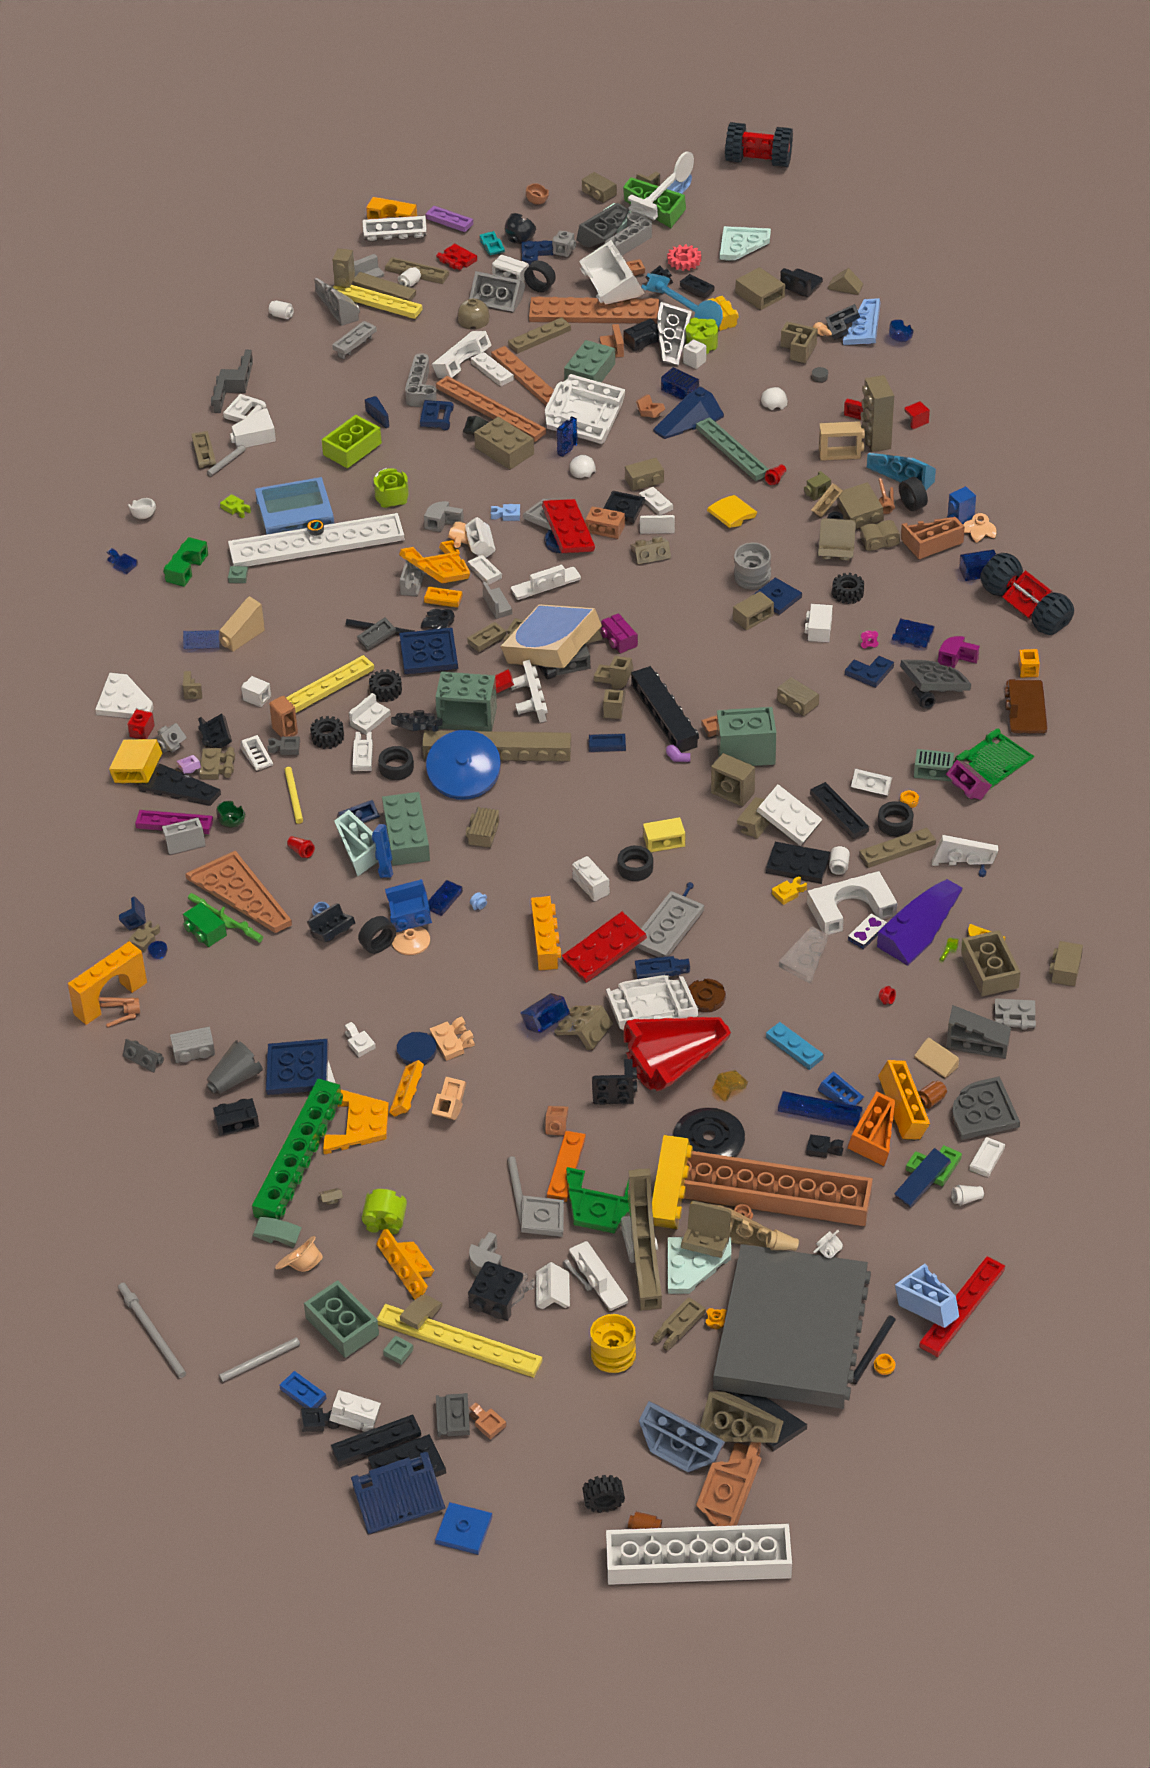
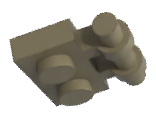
(211, 763)

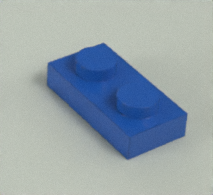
(302, 1391)

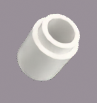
(409, 277)
(281, 309)
(839, 860)

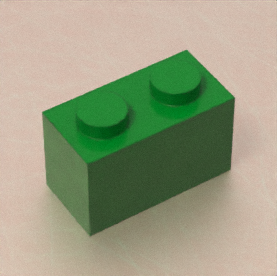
(204, 924)

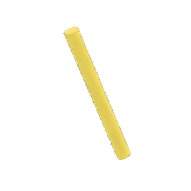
(293, 794)

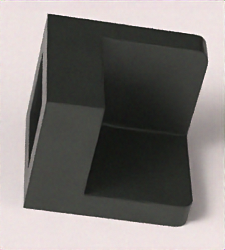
(473, 424)

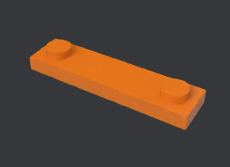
(568, 1157)

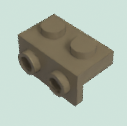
(651, 550)

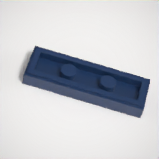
(922, 1177)

